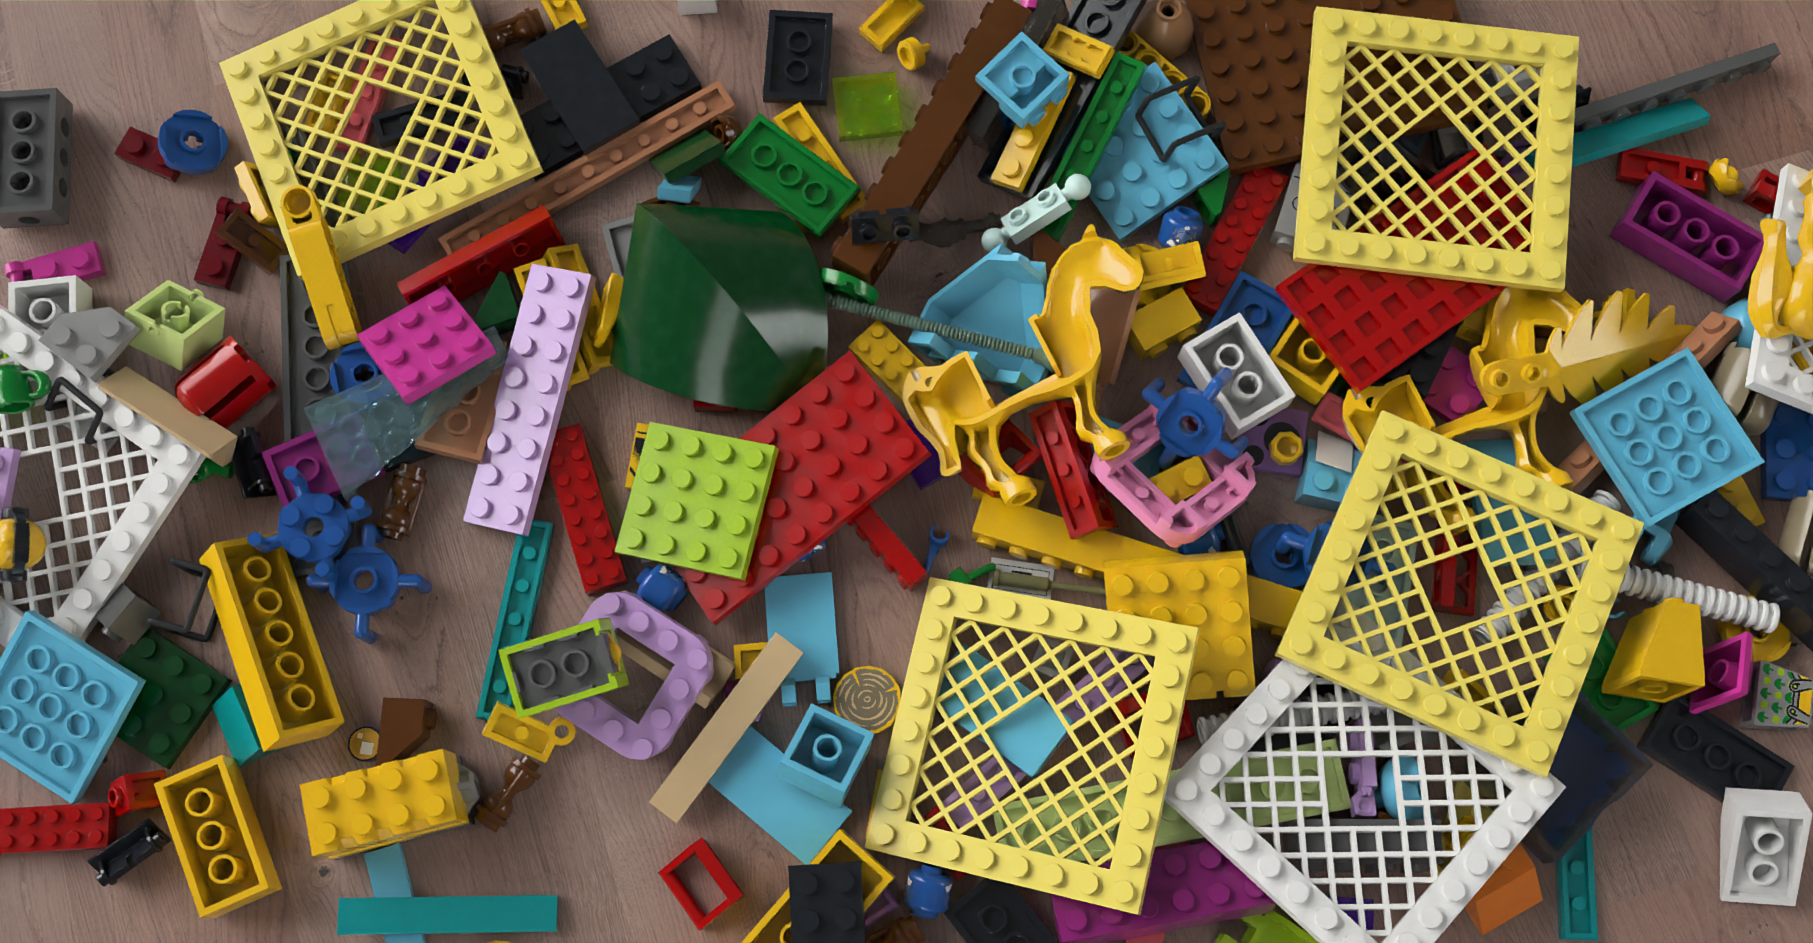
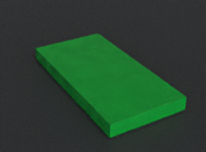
(789, 176)

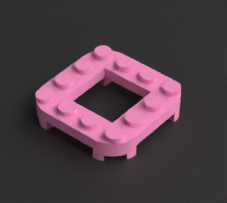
(1185, 520)

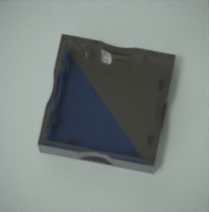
(1592, 763)

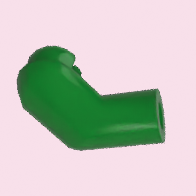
(209, 468)

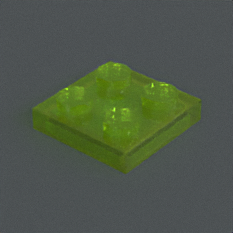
(867, 106)

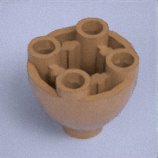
(1165, 27)

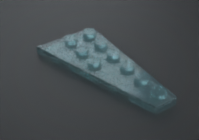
(373, 424)

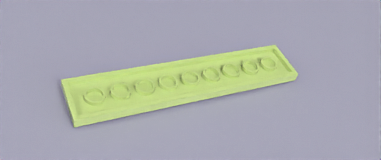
(1172, 825)

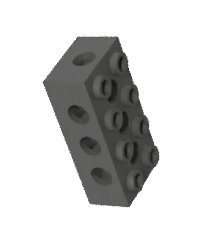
(35, 158)

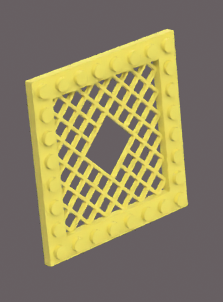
(1553, 54)
(427, 204)
(1614, 541)
(1126, 880)

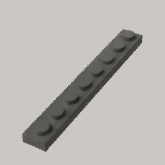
(1675, 87)

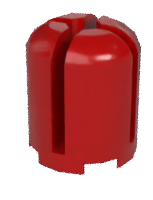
(223, 384)

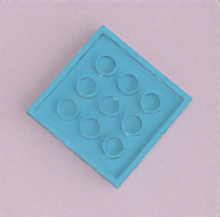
(1130, 179)
(1666, 437)
(60, 705)

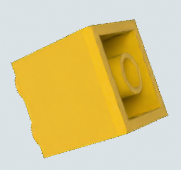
(1659, 654)

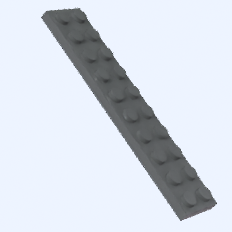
(306, 381)

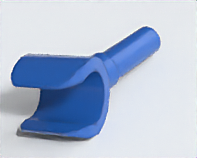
(935, 545)

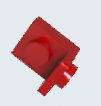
(135, 792)

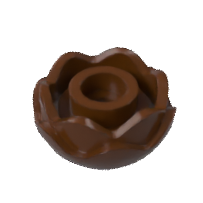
(725, 129)

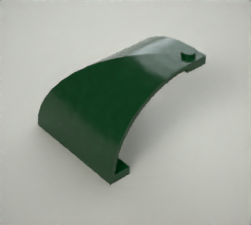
(721, 306)

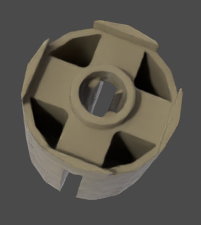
(1749, 407)
(1797, 532)

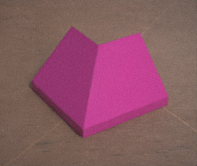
(1726, 671)

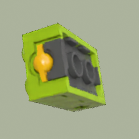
(564, 667)

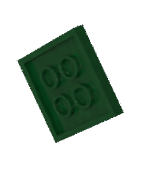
(173, 699)

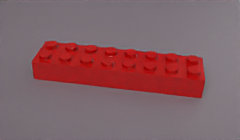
(1235, 237)
(480, 262)
(585, 512)
(889, 547)
(57, 828)

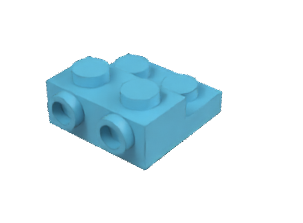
(1024, 81)

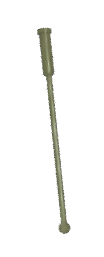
(1039, 583)

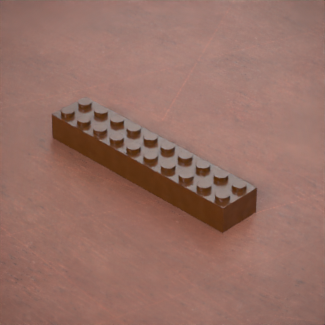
(934, 139)

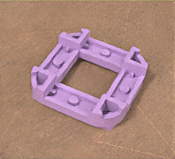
(675, 697)

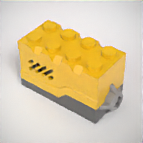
(389, 804)

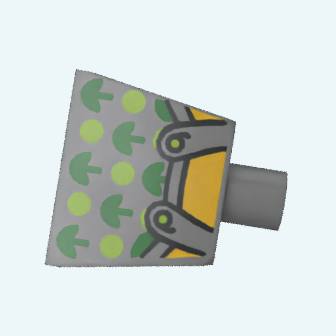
(1777, 700)

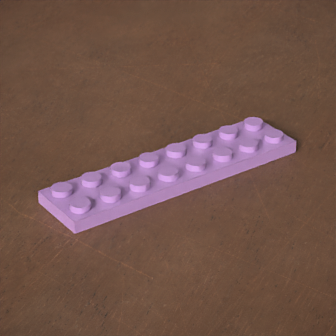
(530, 399)

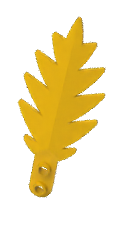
(1590, 353)

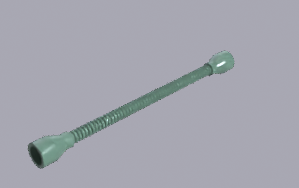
(1037, 355)

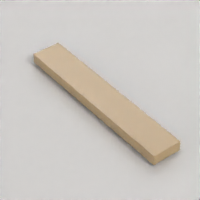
(726, 728)

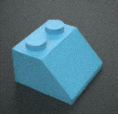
(1320, 483)

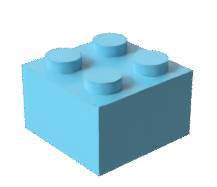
(825, 755)

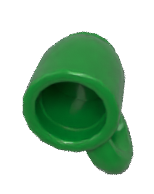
(16, 390)

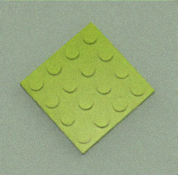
(697, 500)

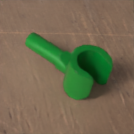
(961, 576)

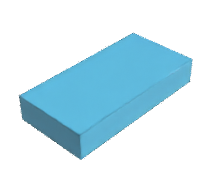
(681, 190)

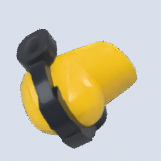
(20, 544)

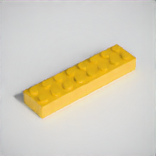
(890, 363)

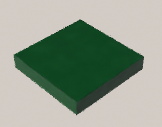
(687, 156)

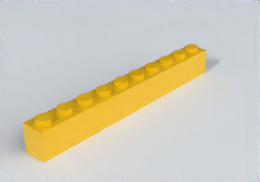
(1046, 538)

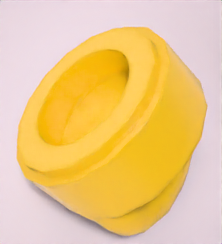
(912, 53)

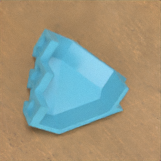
(995, 301)

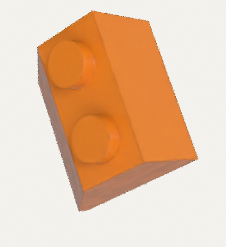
(1506, 893)

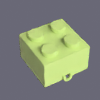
(176, 324)

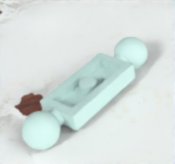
(1037, 212)

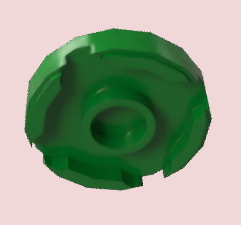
(848, 286)

